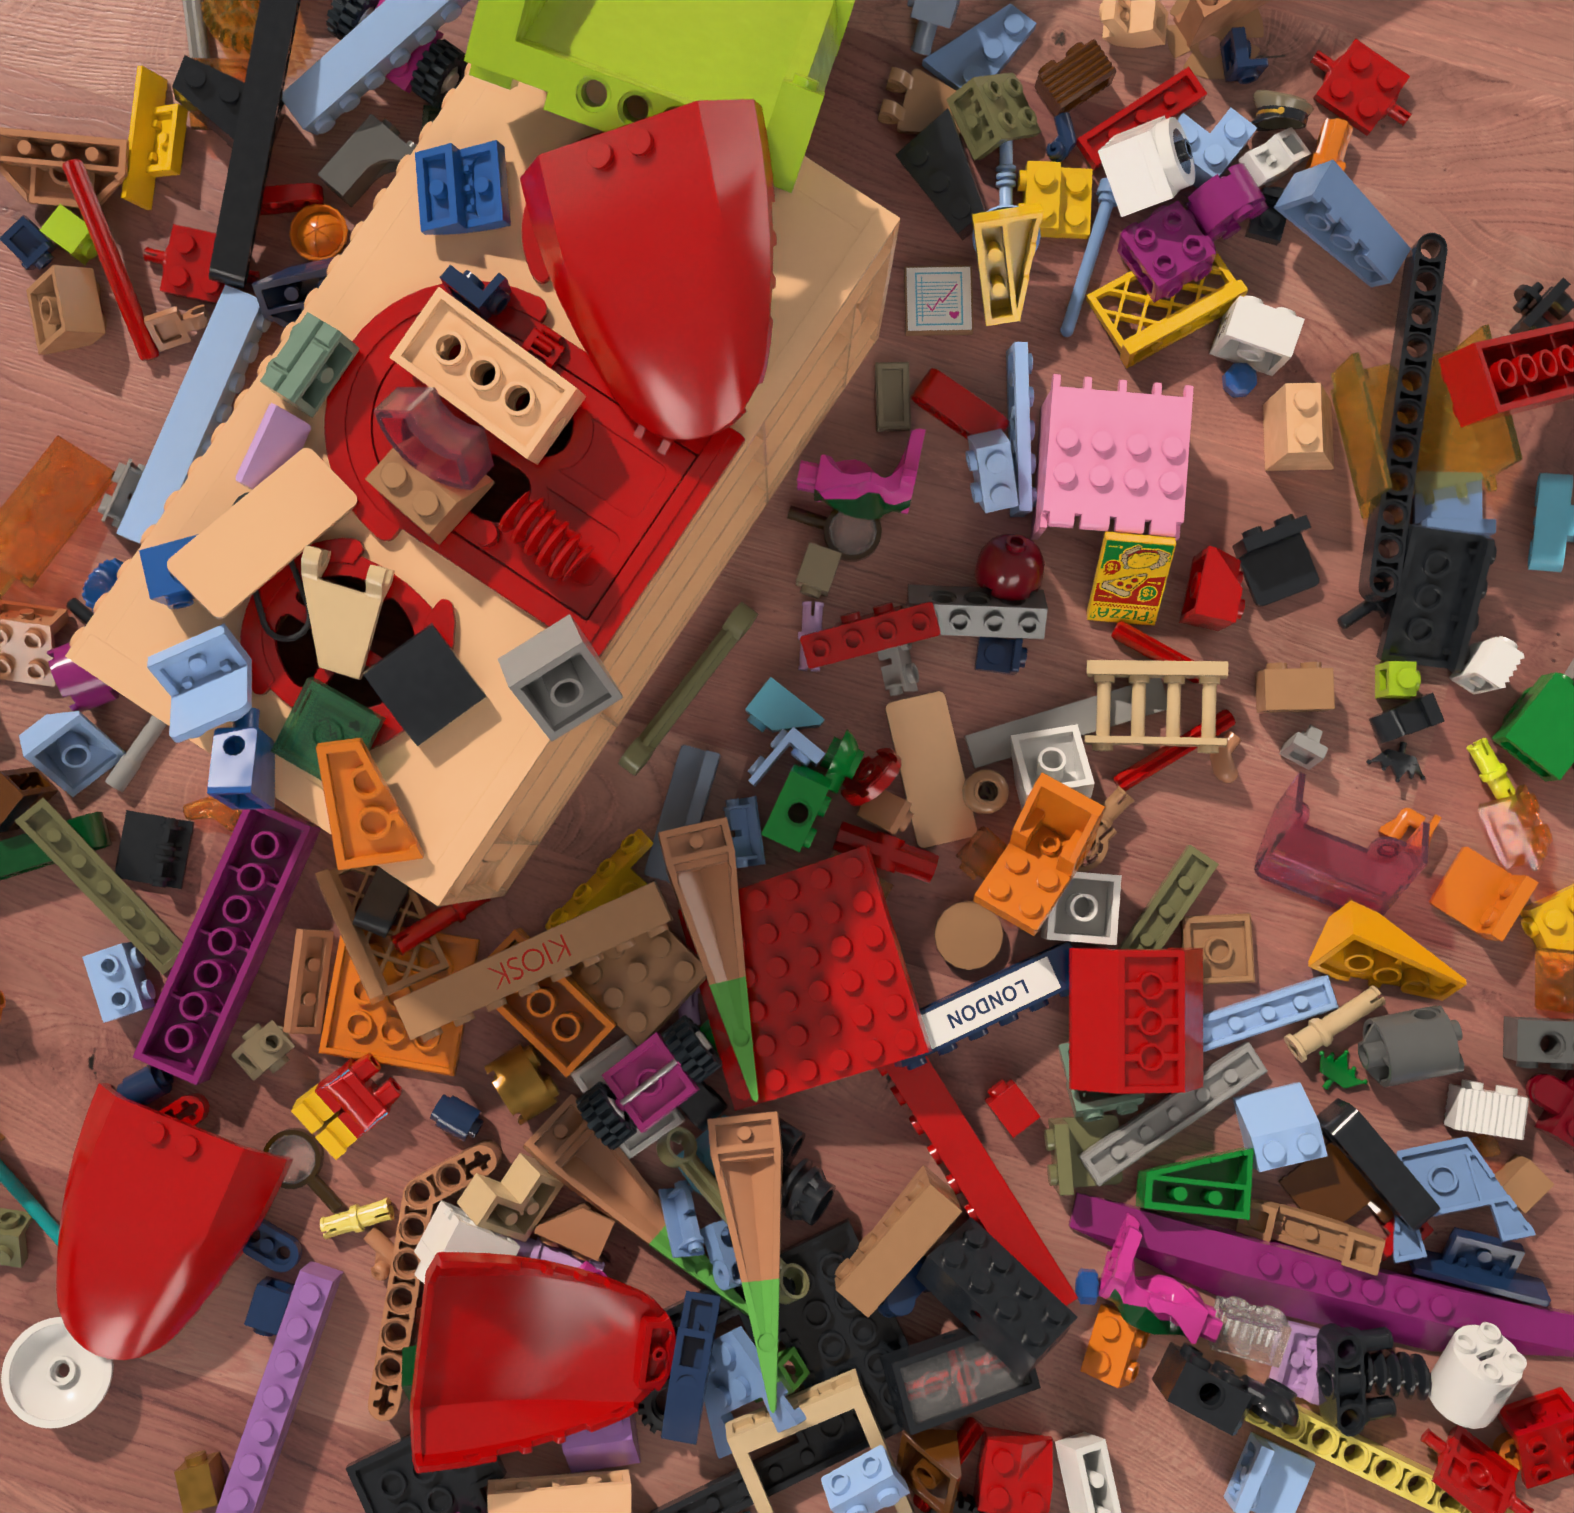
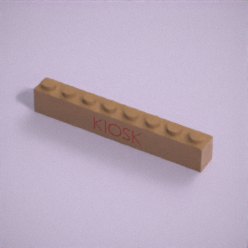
(534, 960)

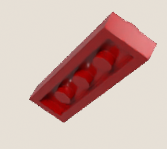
(1167, 99)

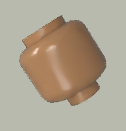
(997, 793)

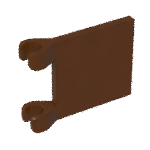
(1333, 1188)

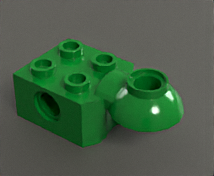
(810, 790)

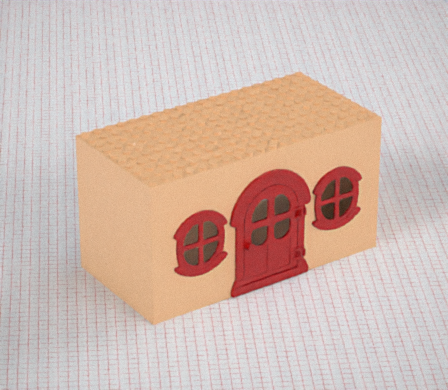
(649, 504)

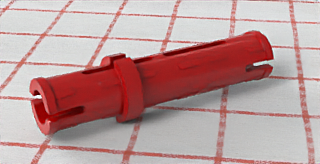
(433, 924)

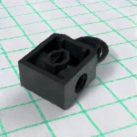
(1220, 1395)

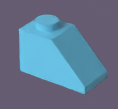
(780, 709)

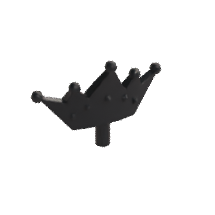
(1399, 762)

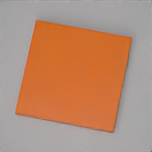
(358, 1028)

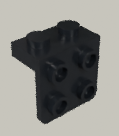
(1276, 560)

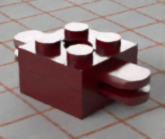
(1558, 1104)

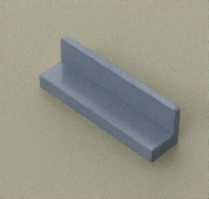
(684, 800)

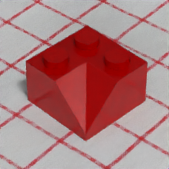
(1213, 591)
(1014, 1472)

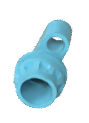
(1552, 522)

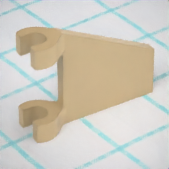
(340, 616)

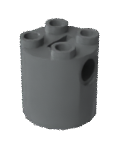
(1411, 1046)

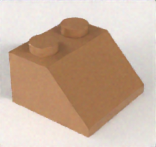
(66, 309)
(424, 501)

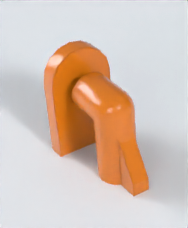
(1404, 819)

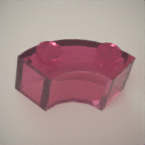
(434, 438)

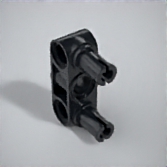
(1343, 1378)

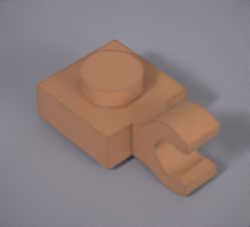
(172, 329)

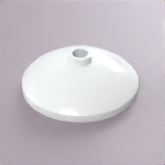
(33, 1378)

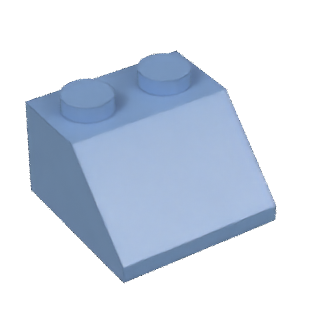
(1279, 1127)

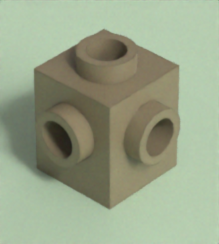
(263, 1049)

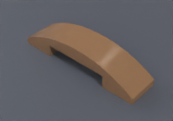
(1314, 1233)

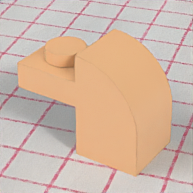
(1134, 23)

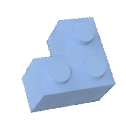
(1218, 149)

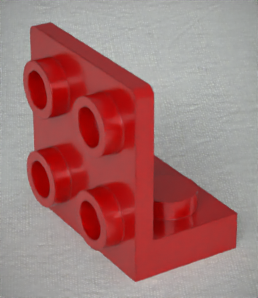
(1542, 1435)

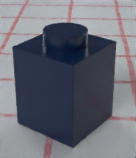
(268, 1306)

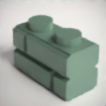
(309, 364)

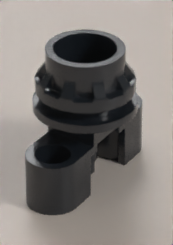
(804, 1187)

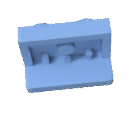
(864, 1484)

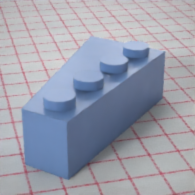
(1343, 222)

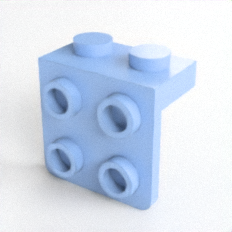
(206, 682)

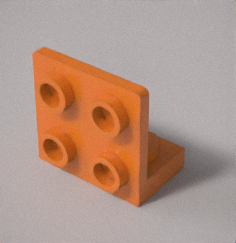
(1482, 895)

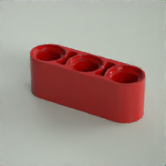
(956, 406)

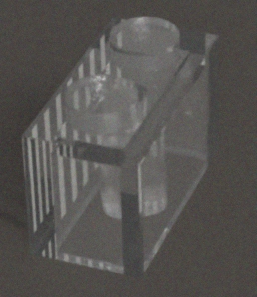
(1251, 1331)

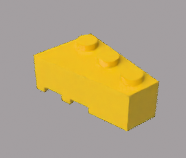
(1004, 257)

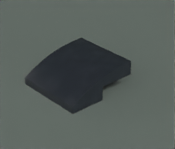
(424, 684)

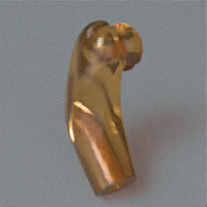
(212, 809)

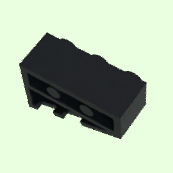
(212, 97)
(943, 173)

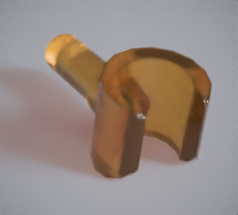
(1487, 1145)

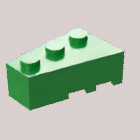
(1201, 1185)

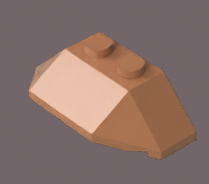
(35, 160)

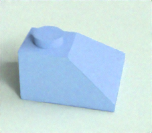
(69, 750)

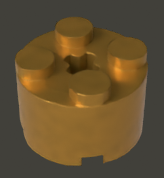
(521, 1082)

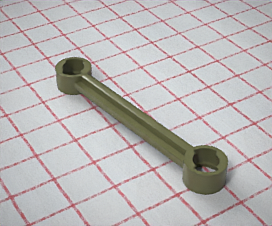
(644, 746)
(708, 1186)

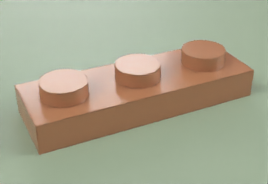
(308, 981)

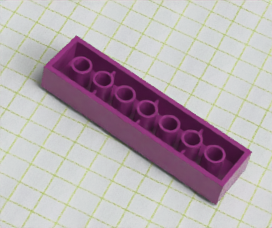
(226, 943)

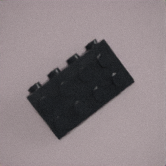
(1437, 597)

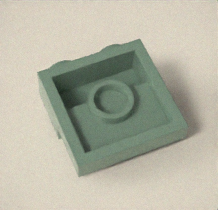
(1093, 1104)

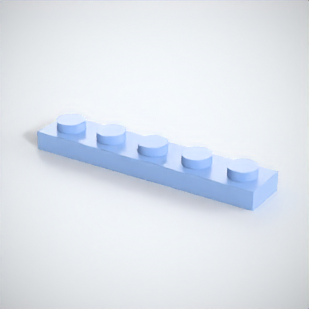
(1021, 429)

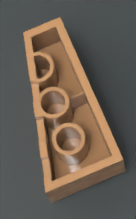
(897, 1241)

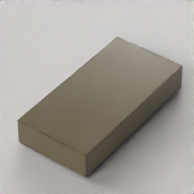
(892, 396)

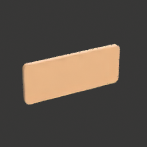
(262, 533)
(930, 769)

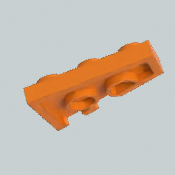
(361, 809)

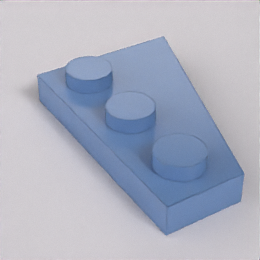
(981, 49)

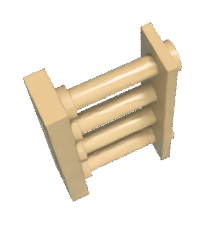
(1174, 675)

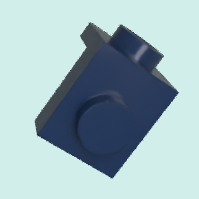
(29, 244)

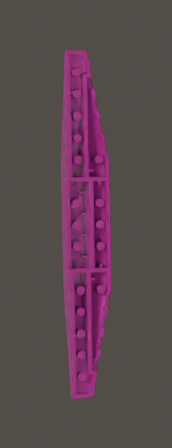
(1321, 1289)

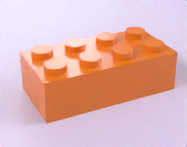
(557, 1017)

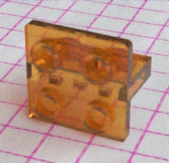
(1517, 829)

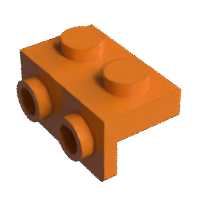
(1114, 1349)

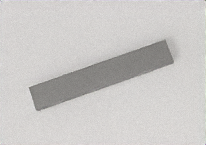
(994, 743)
(1171, 1114)

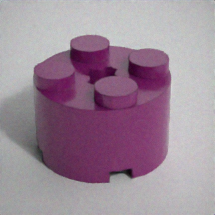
(1226, 202)
(77, 682)

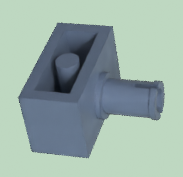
(930, 15)

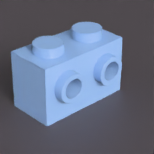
(992, 470)
(119, 981)

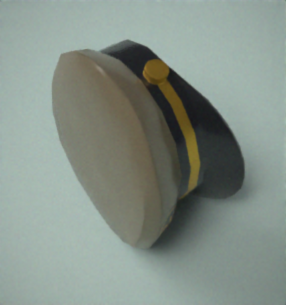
(1280, 111)

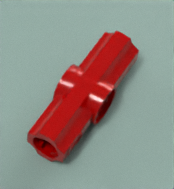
(888, 852)

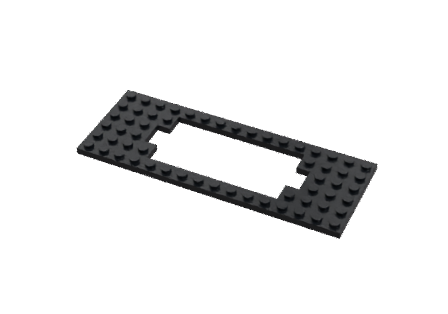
(821, 1327)

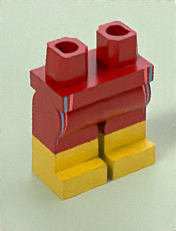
(346, 1104)

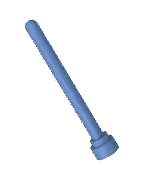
(1107, 202)

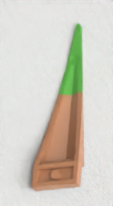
(705, 883)
(749, 1178)
(613, 1186)

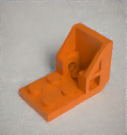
(1042, 854)

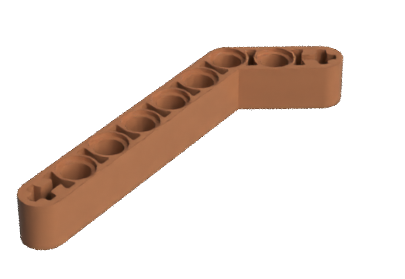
(403, 1276)

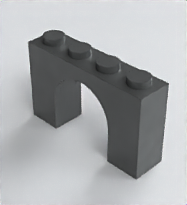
(364, 158)

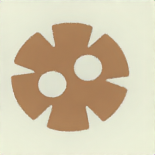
(1210, 67)

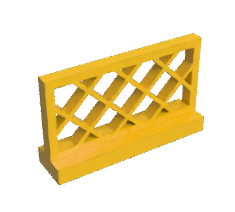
(1174, 326)

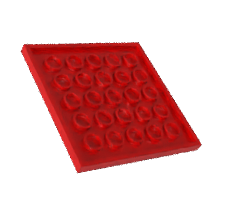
(820, 980)

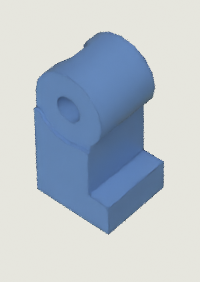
(721, 1255)

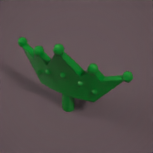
(1338, 1071)

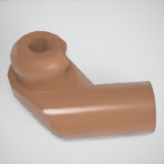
(1222, 762)
(384, 1253)

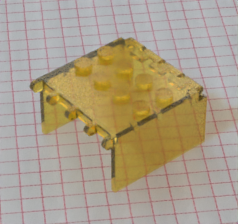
(1446, 453)

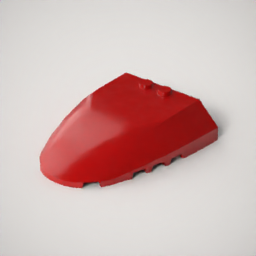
(666, 259)
(152, 1223)
(527, 1356)

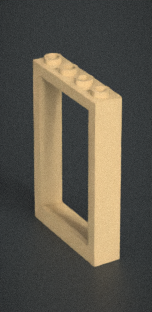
(818, 1404)

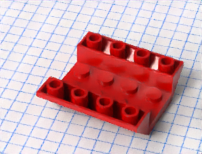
(1136, 1020)

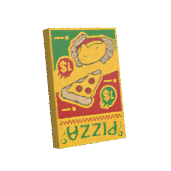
(1130, 578)

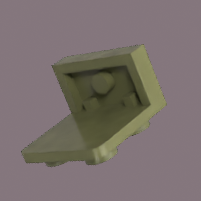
(1066, 1140)

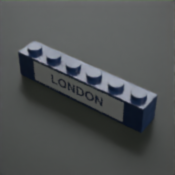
(994, 1000)

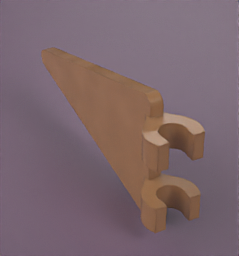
(922, 102)

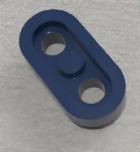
(267, 1248)

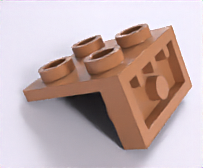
(25, 638)

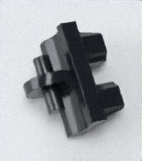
(1553, 300)

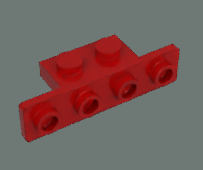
(870, 633)

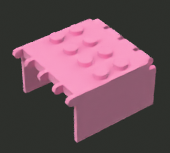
(1112, 459)

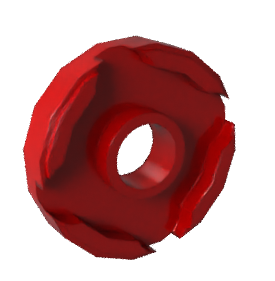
(872, 777)

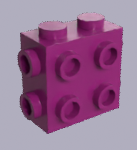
(1167, 251)

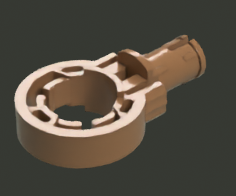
(1111, 812)

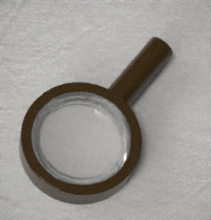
(843, 534)
(306, 1163)

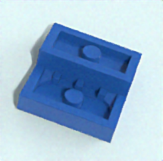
(462, 189)

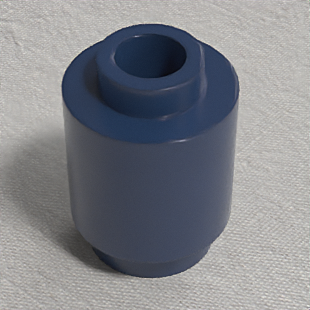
(146, 1085)
(457, 1117)

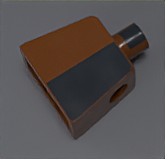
(19, 792)

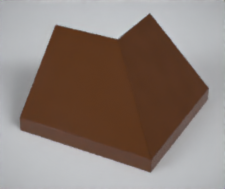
(931, 1466)

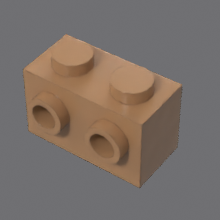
(1294, 689)

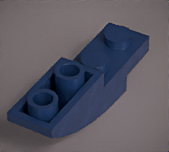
(690, 1367)

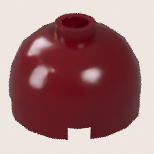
(1010, 567)

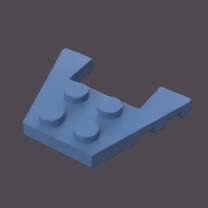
(1457, 1182)
(738, 1380)

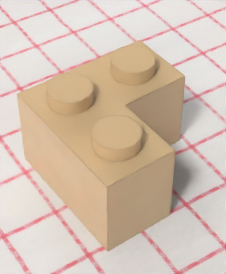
(515, 1202)

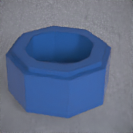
(1239, 380)
(1087, 1286)

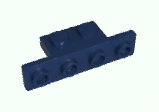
(1482, 1264)

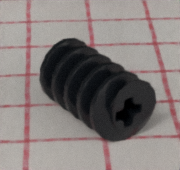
(1397, 1372)

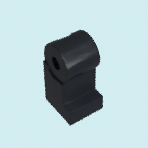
(1406, 718)

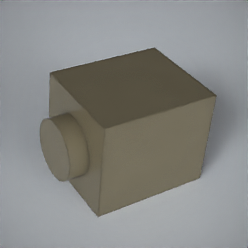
(817, 570)

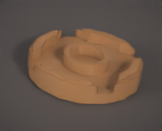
(968, 935)

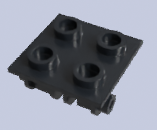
(154, 849)

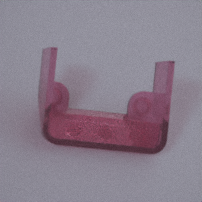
(1332, 867)

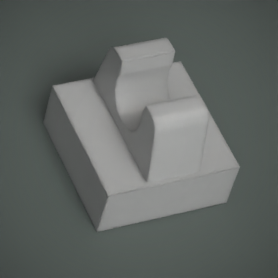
(1305, 748)

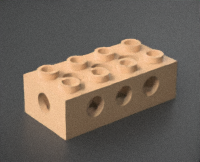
(426, 356)

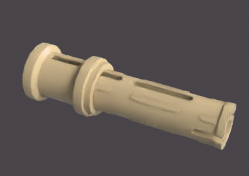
(1321, 1031)

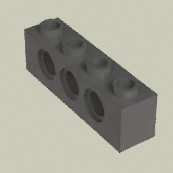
(979, 614)
(1523, 1040)

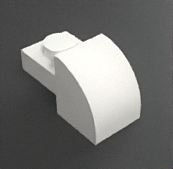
(1275, 157)

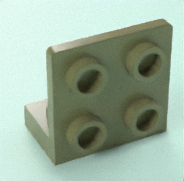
(992, 112)

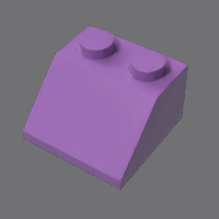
(603, 1448)

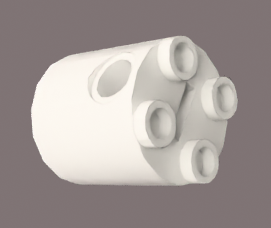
(1475, 1375)

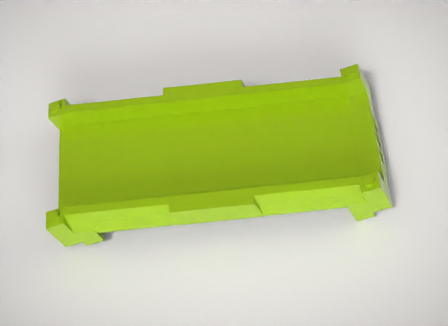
(668, 57)

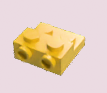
(1063, 196)
(1551, 920)

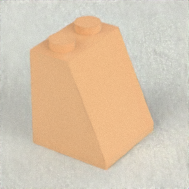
(1298, 428)

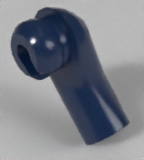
(1065, 141)

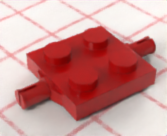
(1361, 87)
(188, 265)
(1474, 1473)

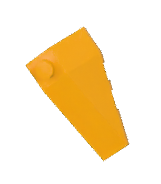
(1372, 948)

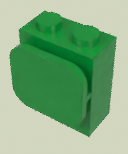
(1541, 727)

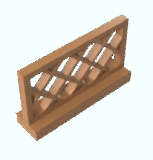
(358, 944)

